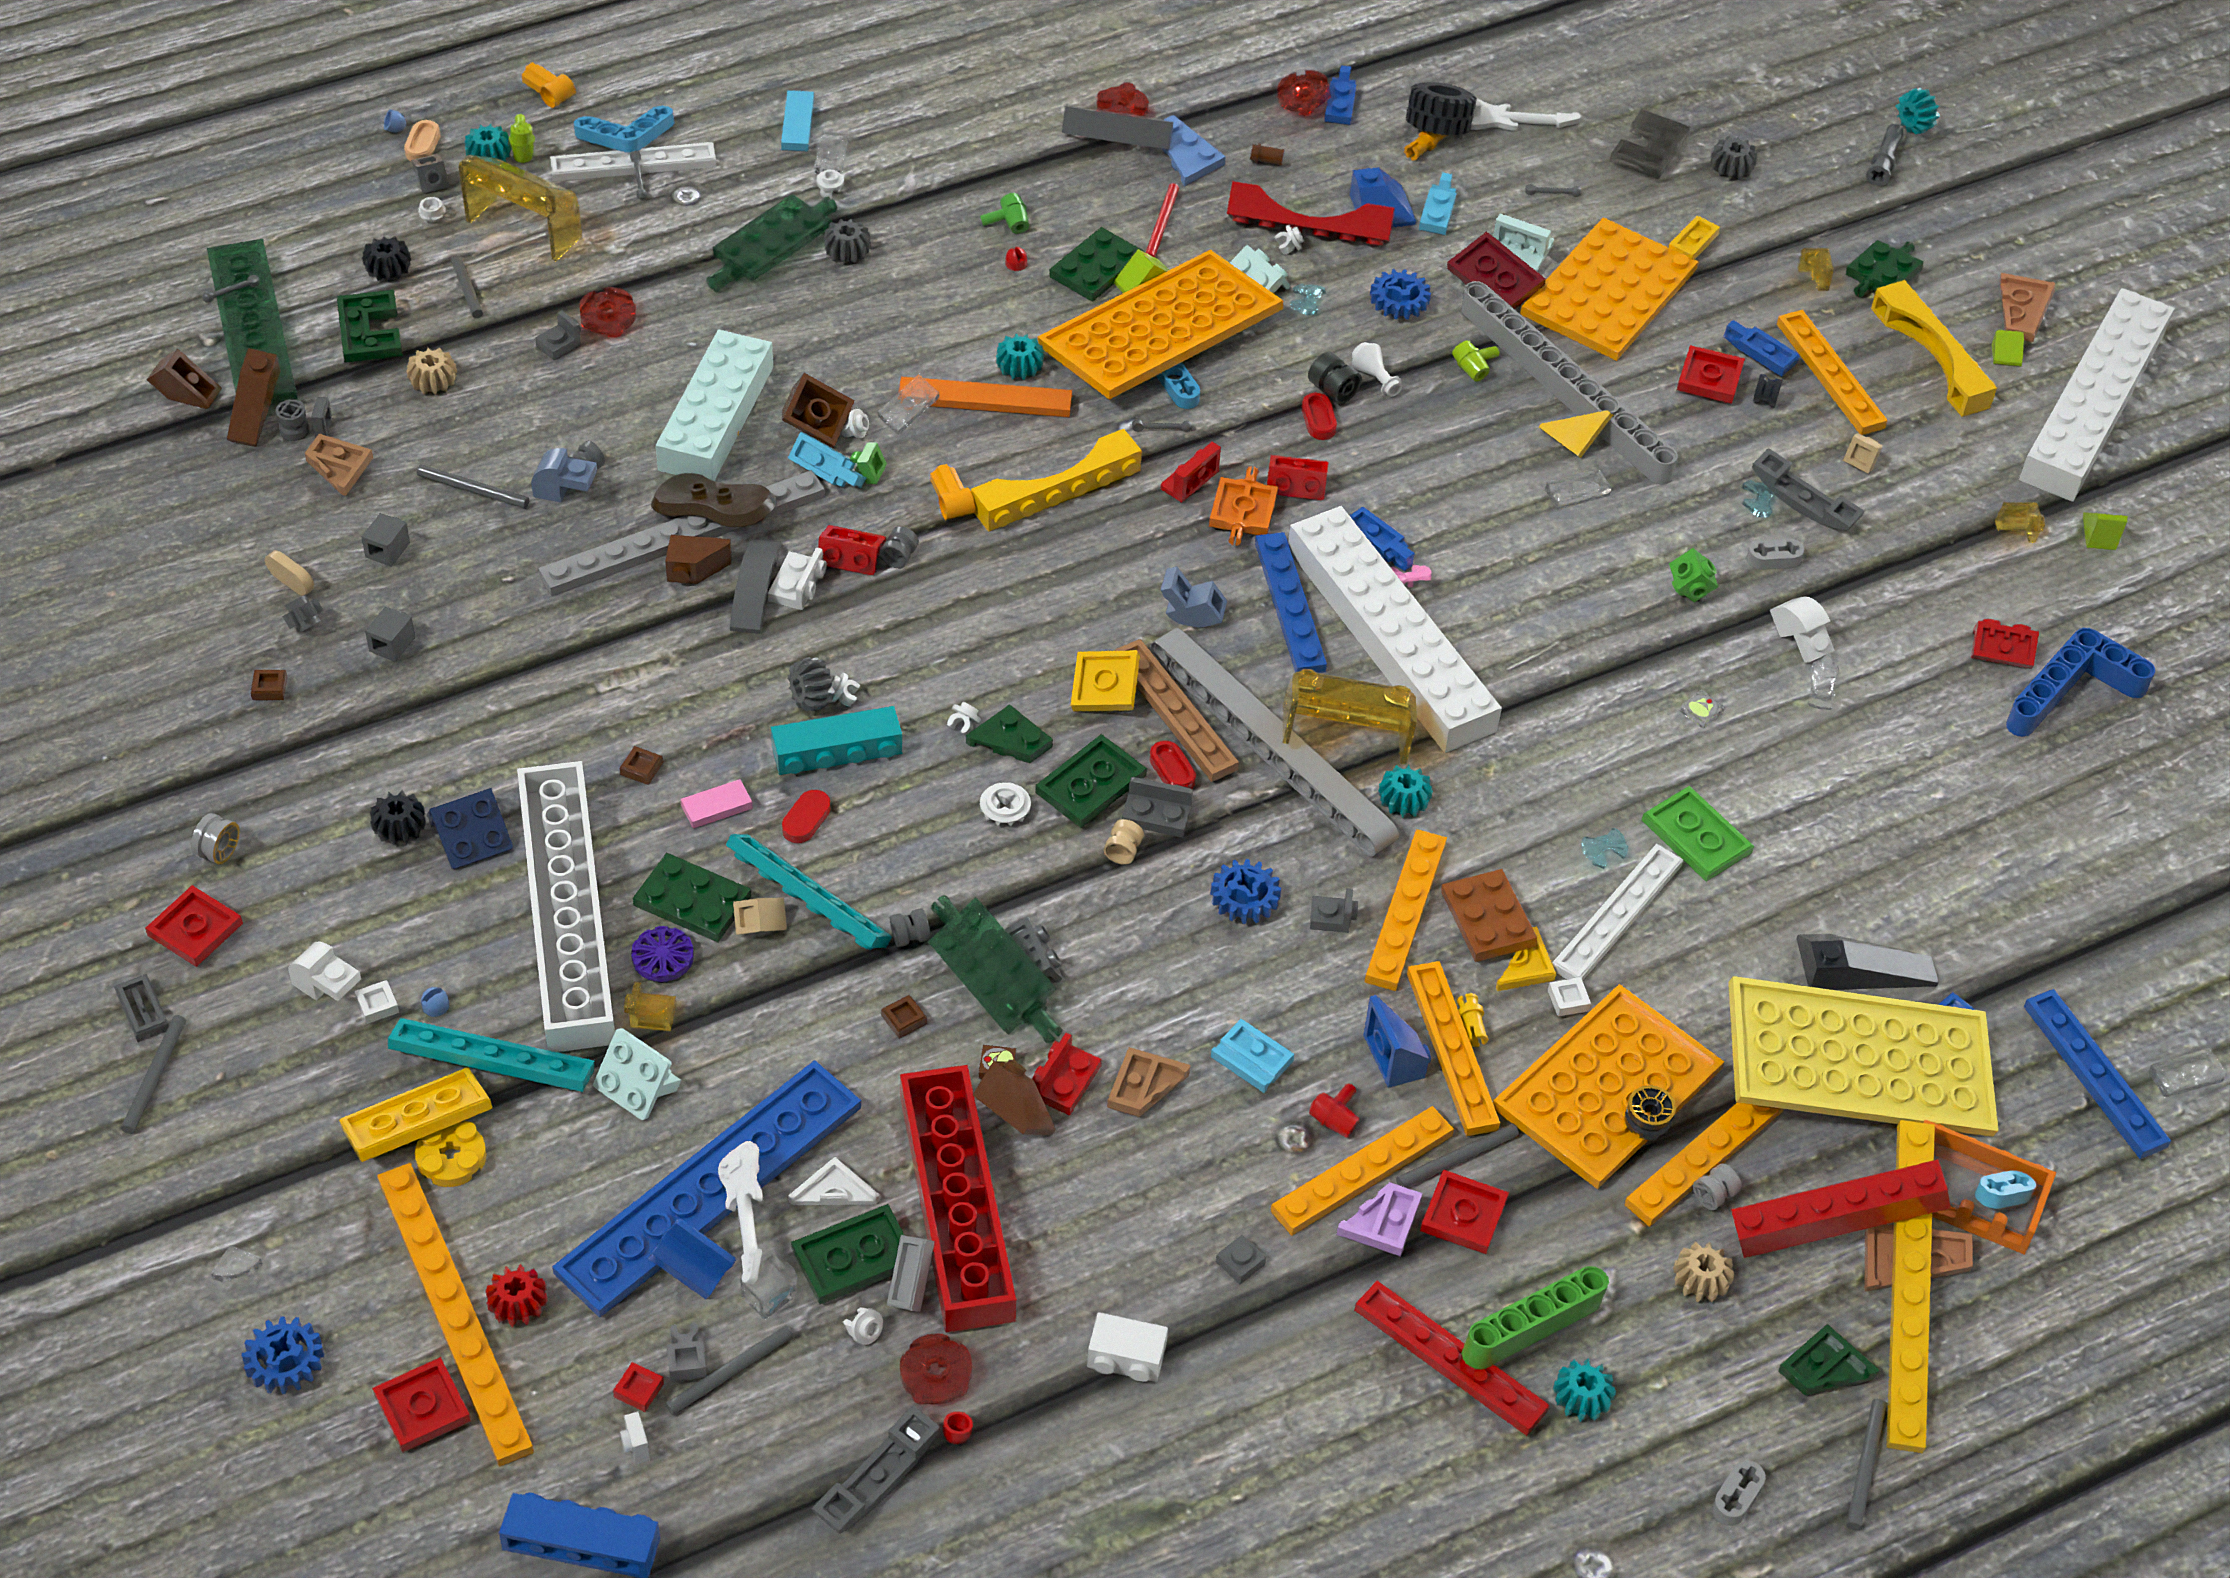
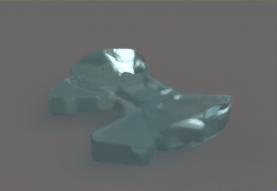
(1311, 295)
(1760, 505)
(1594, 847)

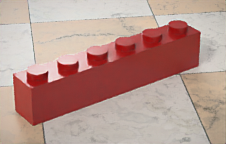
(1841, 1208)

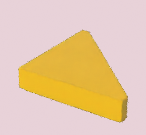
(1577, 432)
(1528, 967)

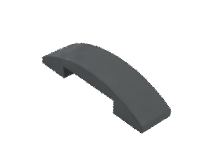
(1803, 497)
(753, 585)
(879, 1473)

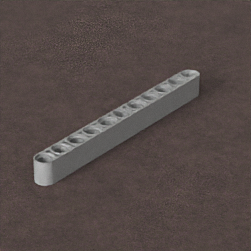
(1568, 381)
(1263, 734)

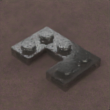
(1665, 141)

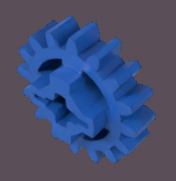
(1400, 294)
(1245, 891)
(283, 1355)

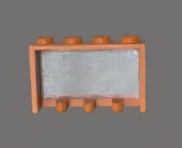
(1963, 1165)

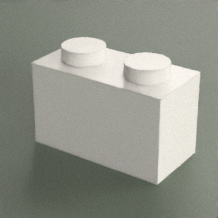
(1127, 1347)

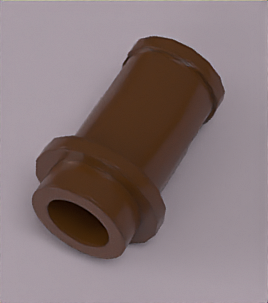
(1266, 154)

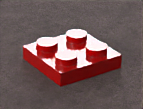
(1710, 374)
(194, 925)
(1464, 1211)
(421, 1404)

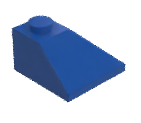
(1379, 188)
(1394, 1045)

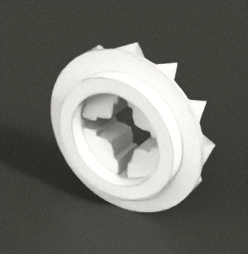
(1005, 793)

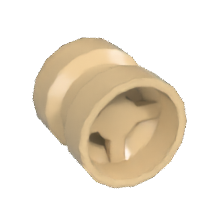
(1124, 840)

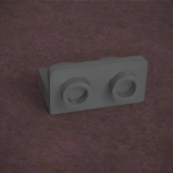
(1158, 806)
(1033, 941)

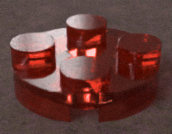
(1303, 92)
(1124, 95)
(596, 318)
(931, 1388)

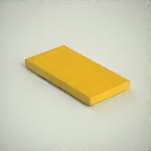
(415, 1114)

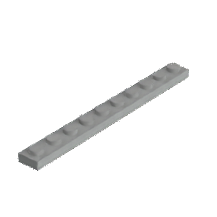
(654, 541)

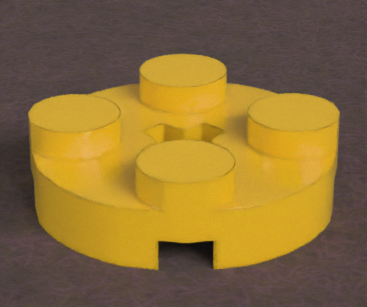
(454, 1171)

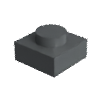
(1240, 1259)

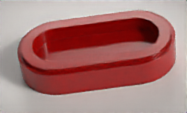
(1319, 416)
(1172, 764)
(806, 816)

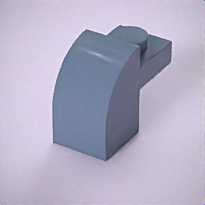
(559, 472)
(1192, 605)

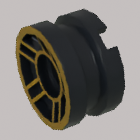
(1661, 1109)

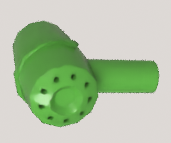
(1011, 210)

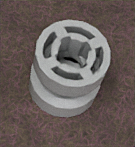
(1720, 1184)

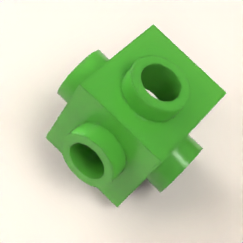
(1693, 575)

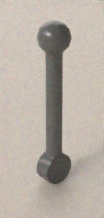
(635, 157)
(1531, 189)
(252, 281)
(1138, 425)

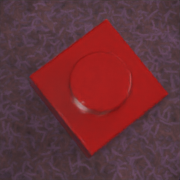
(638, 1387)

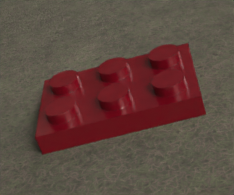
(1498, 268)

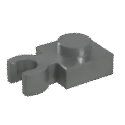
(686, 1355)

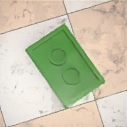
(1697, 833)

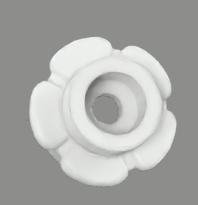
(431, 209)

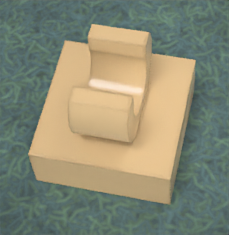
(1863, 452)

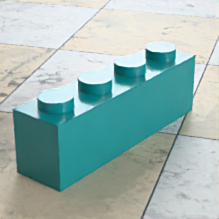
(836, 740)

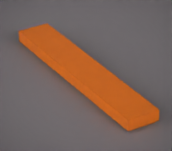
(999, 397)

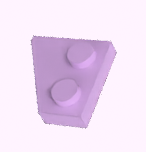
(1384, 1219)

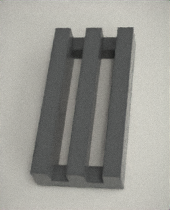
(149, 1027)

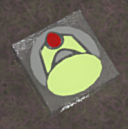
(1702, 709)

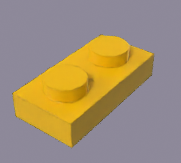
(1695, 237)

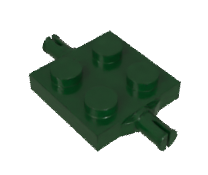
(1883, 266)

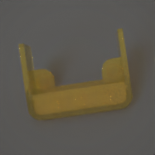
(487, 177)
(1351, 703)

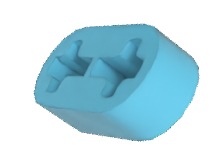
(2005, 1189)

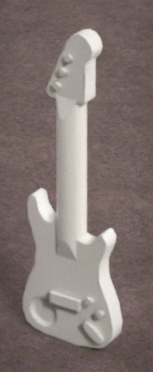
(1499, 116)
(739, 1176)

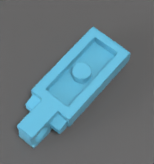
(1438, 206)
(825, 462)

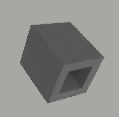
(385, 539)
(390, 633)

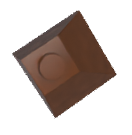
(817, 409)
(1014, 1098)

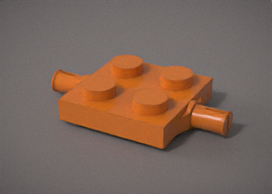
(1243, 506)

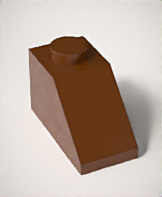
(183, 381)
(696, 558)

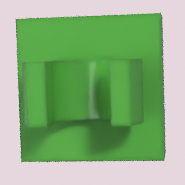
(870, 462)

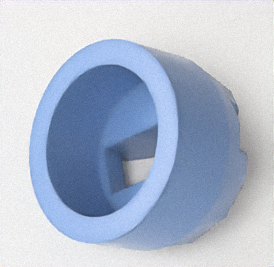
(394, 121)
(434, 1002)

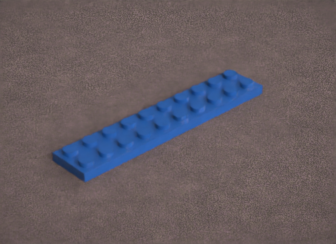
(783, 1128)

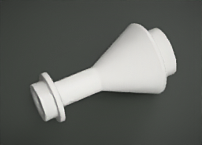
(1369, 360)

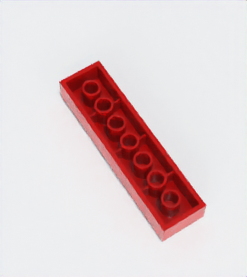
(957, 1199)

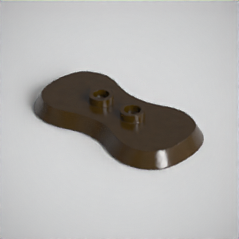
(723, 503)

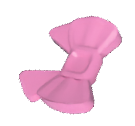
(1417, 573)

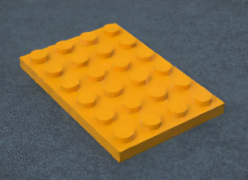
(1609, 288)
(1582, 1085)

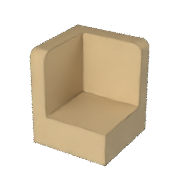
(760, 915)

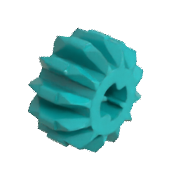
(1917, 111)
(488, 142)
(1019, 356)
(1405, 791)
(1584, 1390)

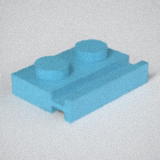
(1252, 1055)

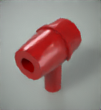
(1333, 1111)

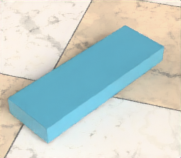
(797, 121)

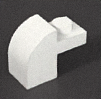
(1807, 622)
(322, 972)

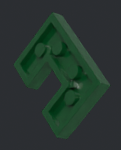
(354, 318)

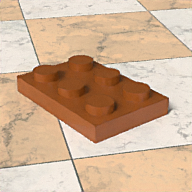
(1489, 915)

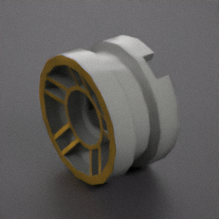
(215, 838)

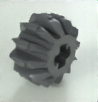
(1734, 158)
(847, 241)
(811, 684)

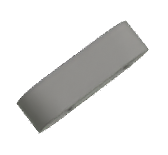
(1775, 554)
(1732, 1488)

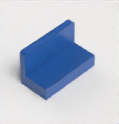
(692, 1258)

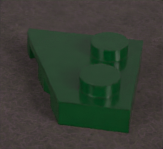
(1011, 735)
(1826, 1364)

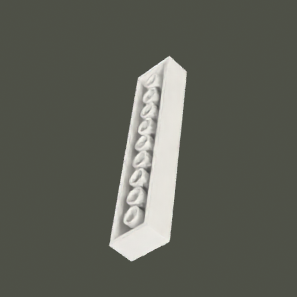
(2096, 395)
(1394, 628)
(565, 907)

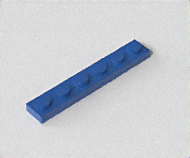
(1290, 602)
(2097, 1074)

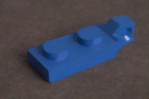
(1341, 102)
(1761, 347)
(1384, 538)

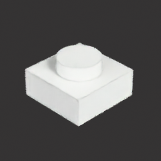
(1569, 996)
(376, 1001)
(634, 1438)

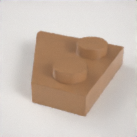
(338, 461)
(1144, 1081)

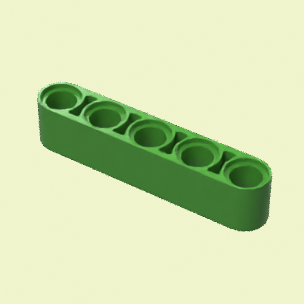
(1535, 1317)

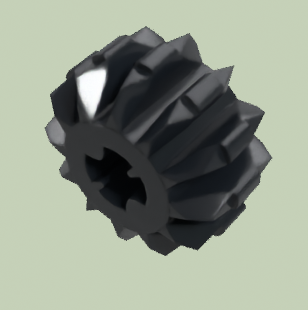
(386, 258)
(397, 817)

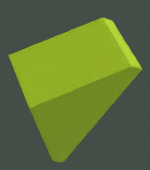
(1139, 270)
(2103, 530)

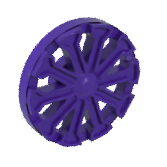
(662, 954)

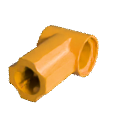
(551, 88)
(952, 496)

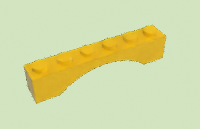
(1904, 311)
(1010, 500)

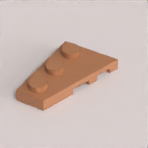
(2024, 303)
(1949, 1255)

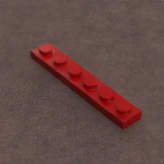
(1444, 1354)

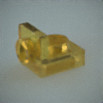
(1819, 264)
(2021, 516)
(649, 1010)

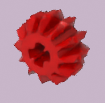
(516, 1295)

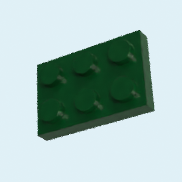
(1094, 264)
(1090, 780)
(691, 897)
(849, 1253)

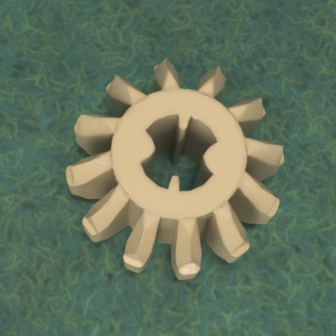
(431, 371)
(1703, 1272)

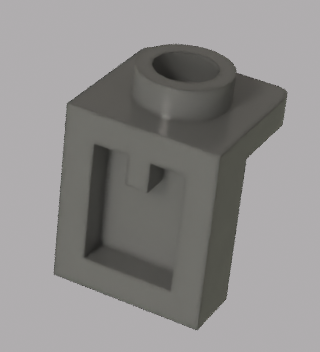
(431, 173)
(561, 337)
(1333, 913)

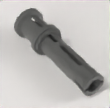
(1884, 160)

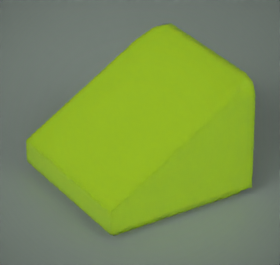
(2008, 347)

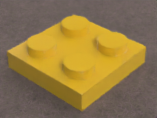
(1105, 680)

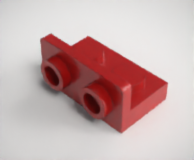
(1193, 473)
(1298, 477)
(850, 549)
(2004, 643)
(1065, 1075)

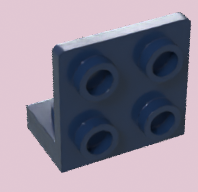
(470, 828)

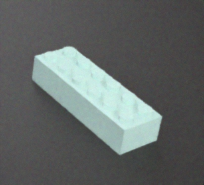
(715, 405)

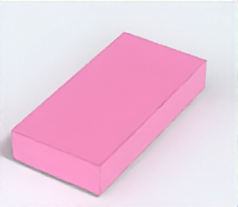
(716, 803)

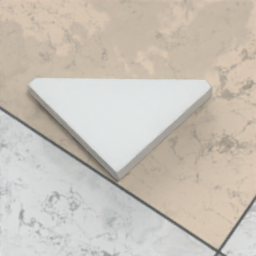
(834, 1186)

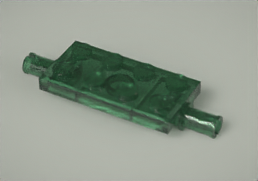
(770, 239)
(994, 967)

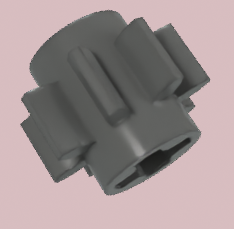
(303, 613)

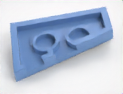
(1191, 153)

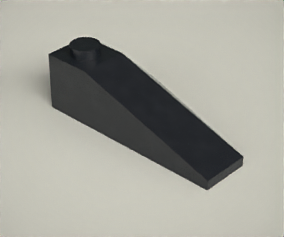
(1852, 964)

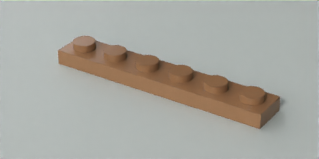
(1181, 715)

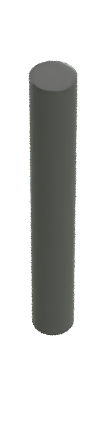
(467, 286)

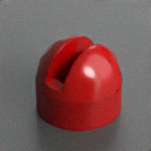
(1012, 261)
(957, 1427)

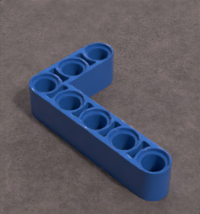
(2082, 653)

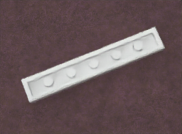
(619, 163)
(1617, 914)

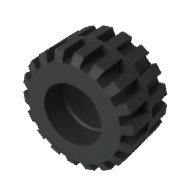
(1441, 108)

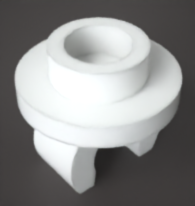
(829, 181)
(1291, 239)
(856, 424)
(842, 688)
(964, 713)
(865, 1326)

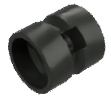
(1334, 377)

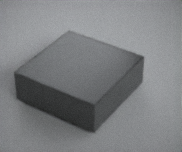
(321, 416)

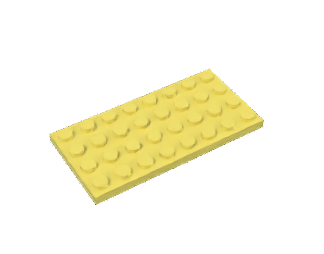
(1861, 1056)

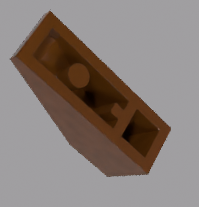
(253, 396)

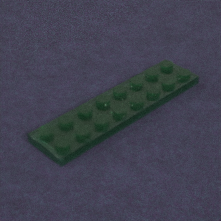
(250, 313)

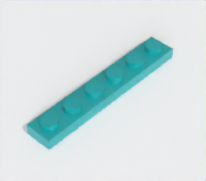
(801, 886)
(491, 1054)

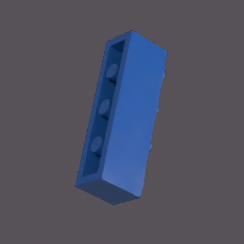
(580, 1535)

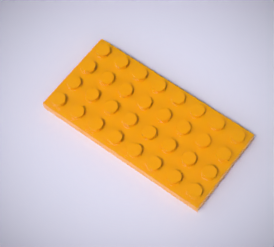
(1159, 323)

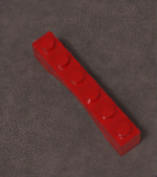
(1366, 222)

